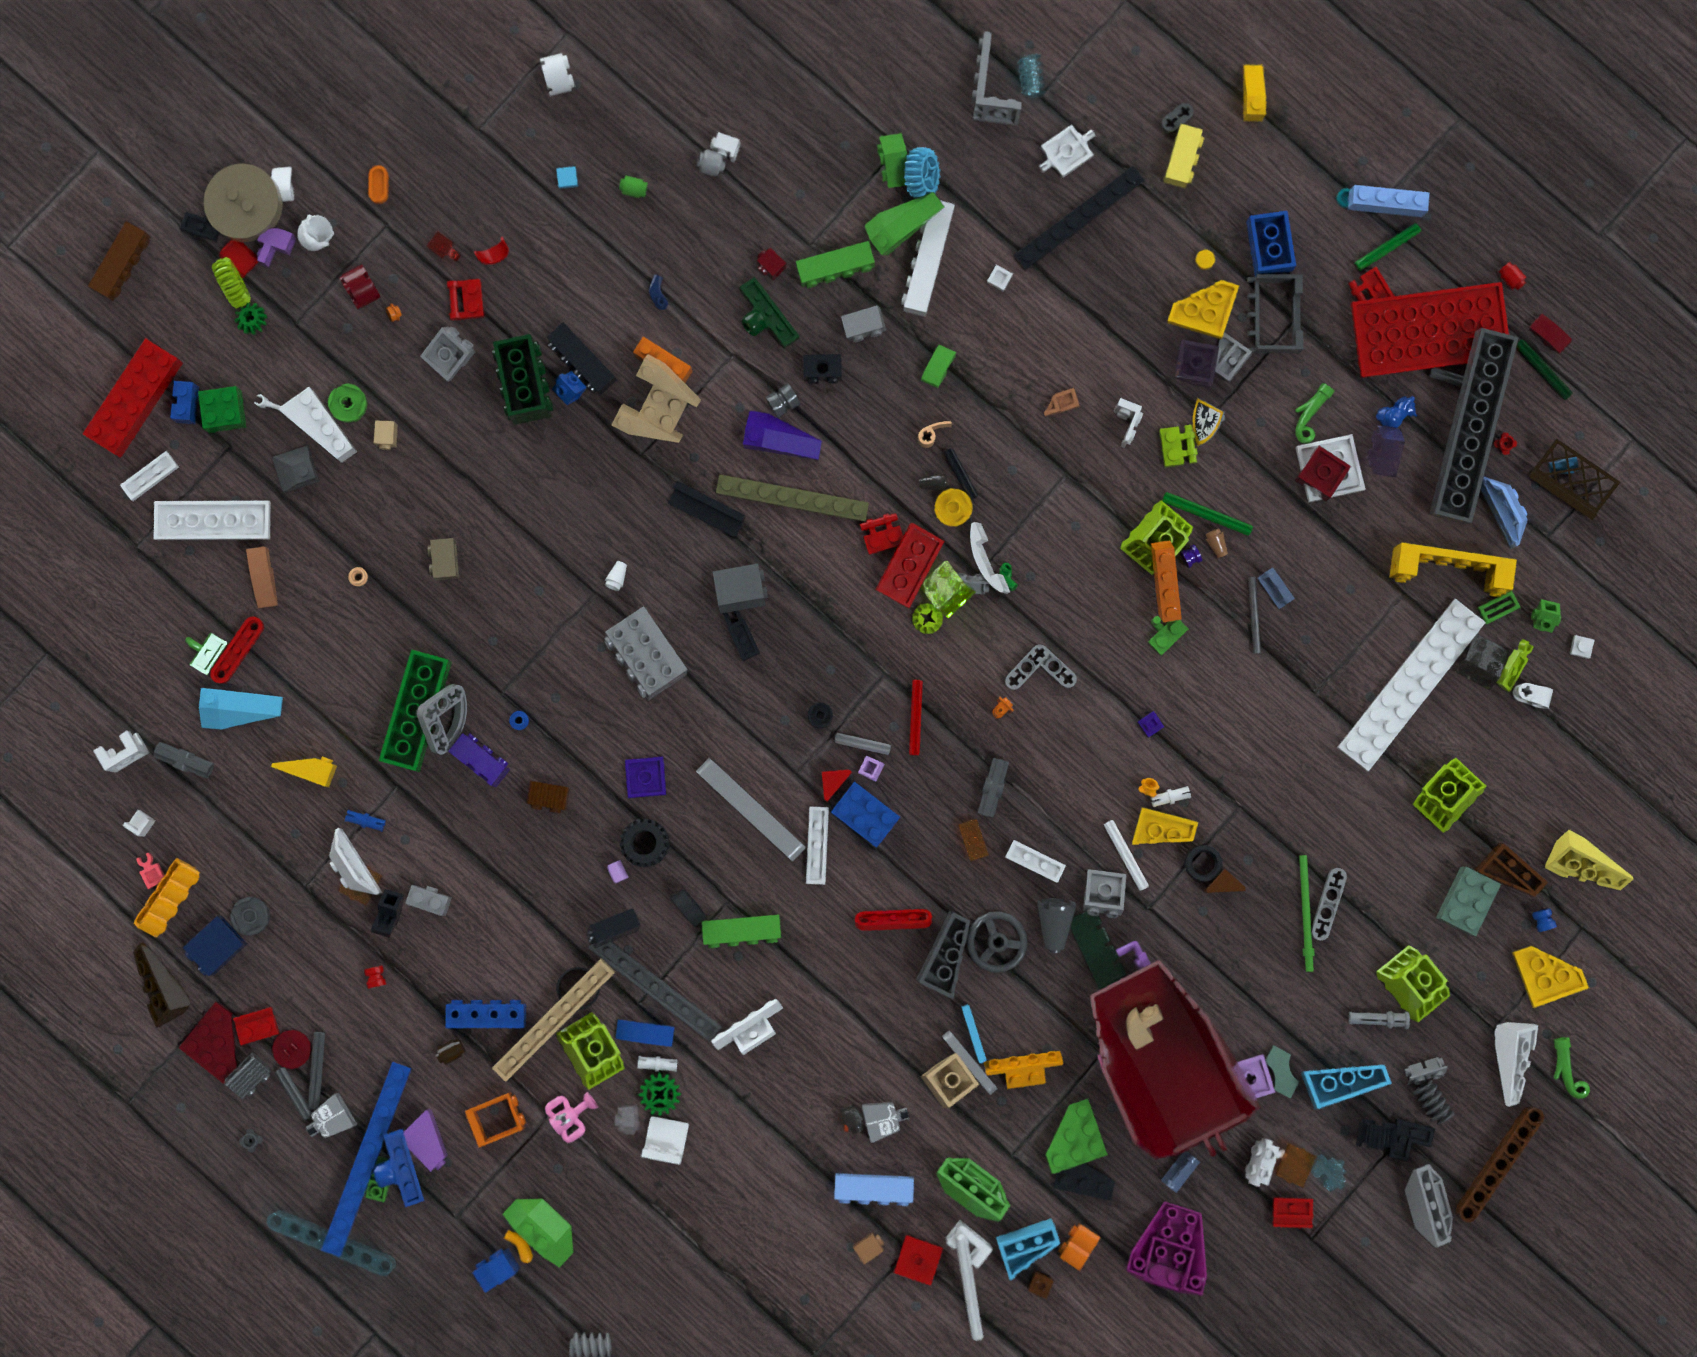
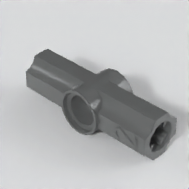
(183, 760)
(993, 787)

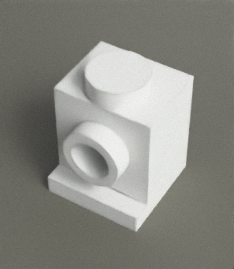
(726, 146)

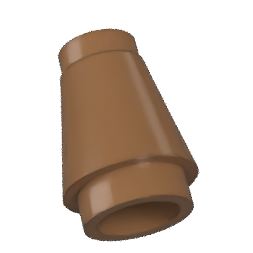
(1217, 542)

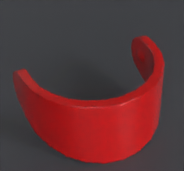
(494, 254)

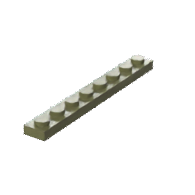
(792, 498)

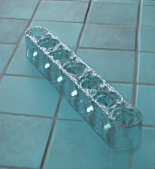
(304, 1237)

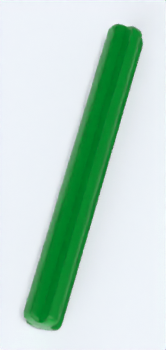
(1207, 513)

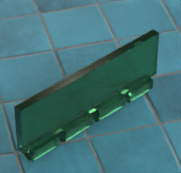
(1092, 945)

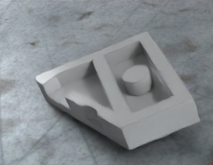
(1230, 357)

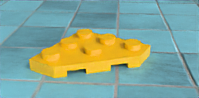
(1206, 309)
(1547, 976)

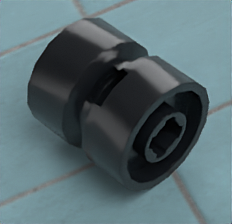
(820, 715)

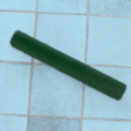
(1543, 369)

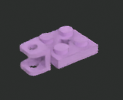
(1257, 1067)

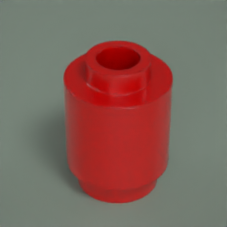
(1512, 276)

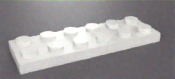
(212, 520)

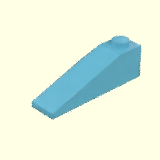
(229, 708)

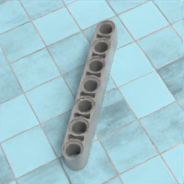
(750, 809)

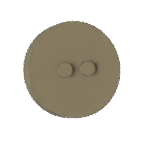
(242, 202)

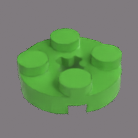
(352, 413)

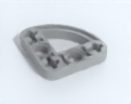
(434, 712)

